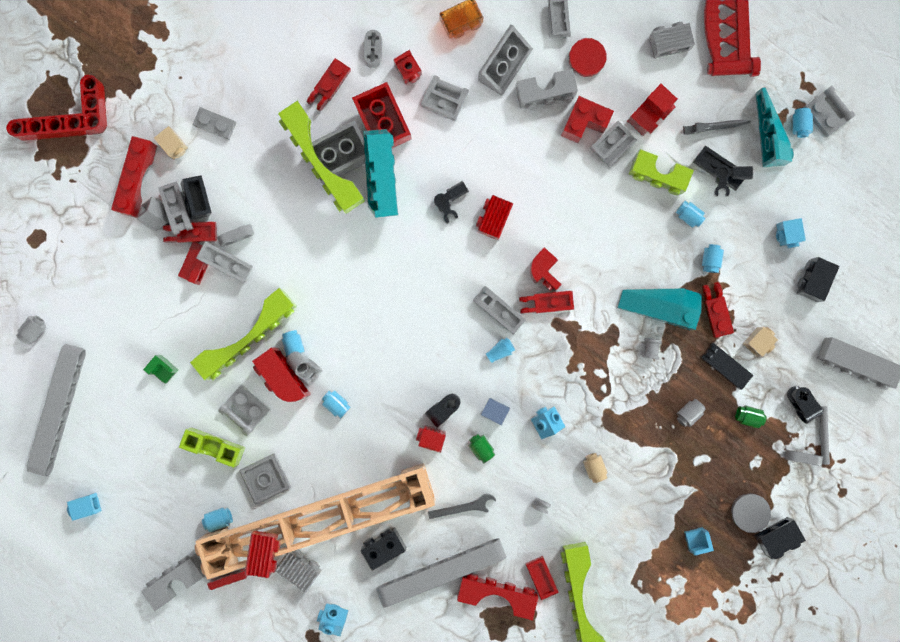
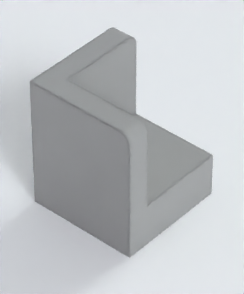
(153, 214)

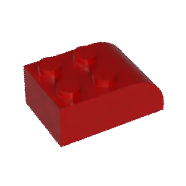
(380, 111)
(280, 376)

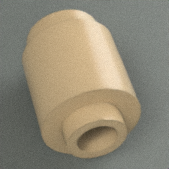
(595, 467)

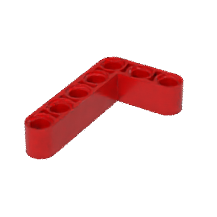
(67, 122)

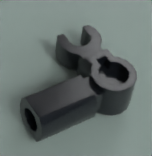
(723, 173)
(442, 200)

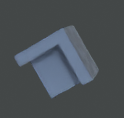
(495, 411)

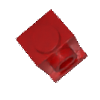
(408, 75)

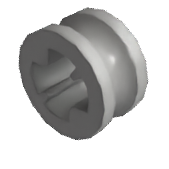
(541, 505)

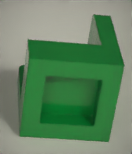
(161, 368)

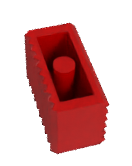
(494, 218)
(431, 438)
(261, 554)

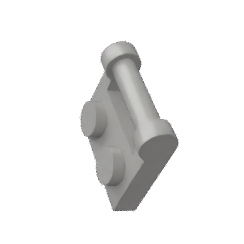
(442, 103)
(824, 115)
(248, 405)

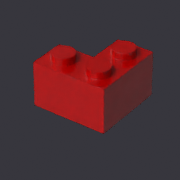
(656, 106)
(586, 114)

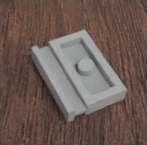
(613, 144)

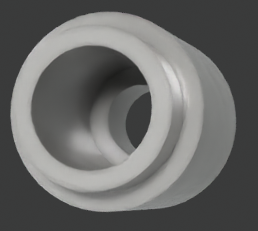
(31, 329)
(690, 413)

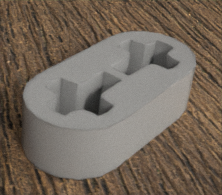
(368, 48)
(235, 235)
(803, 457)

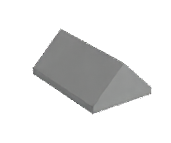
(505, 61)

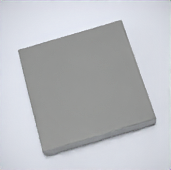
(265, 478)

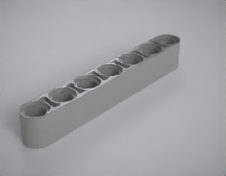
(56, 410)
(441, 572)

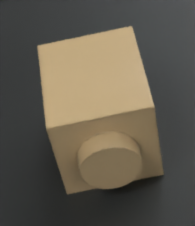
(171, 143)

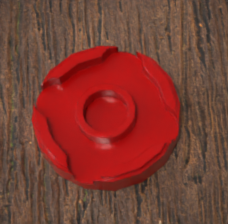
(587, 57)

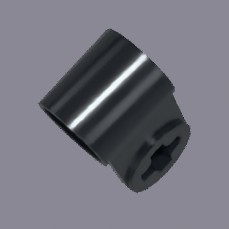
(806, 405)
(441, 411)

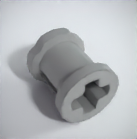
(651, 348)

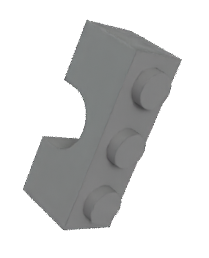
(531, 94)
(161, 591)

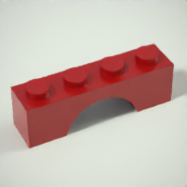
(128, 193)
(474, 589)

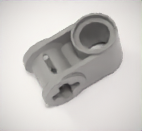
(302, 366)

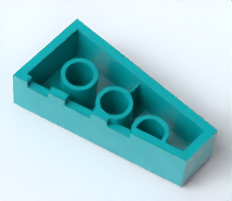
(380, 173)

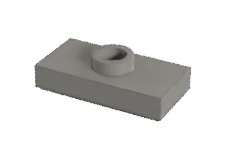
(559, 18)

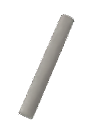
(824, 436)

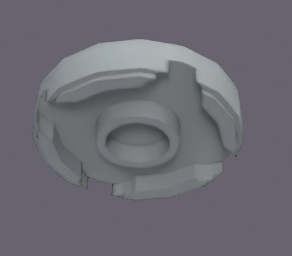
(751, 512)

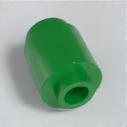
(750, 416)
(481, 448)

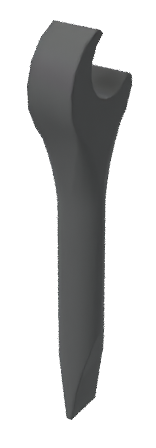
(702, 127)
(478, 504)

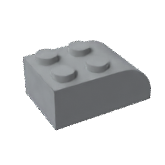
(341, 150)

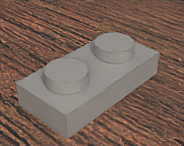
(214, 123)

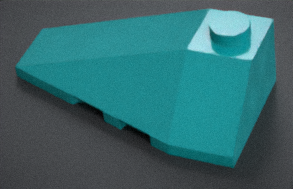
(773, 139)

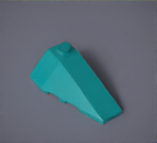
(671, 306)

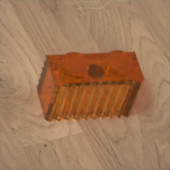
(461, 18)

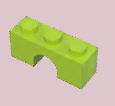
(645, 169)
(208, 444)

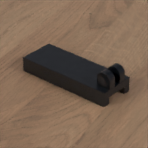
(710, 161)
(726, 366)

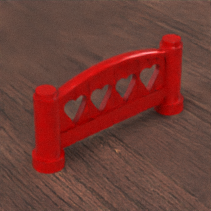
(740, 60)

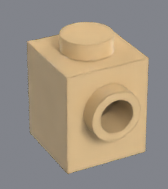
(761, 341)

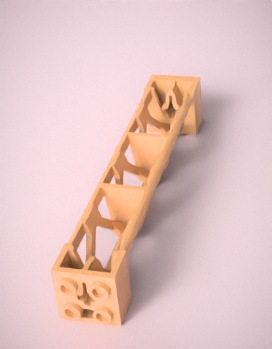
(220, 550)

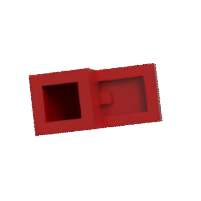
(539, 269)

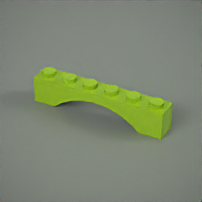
(299, 125)
(275, 308)
(578, 564)

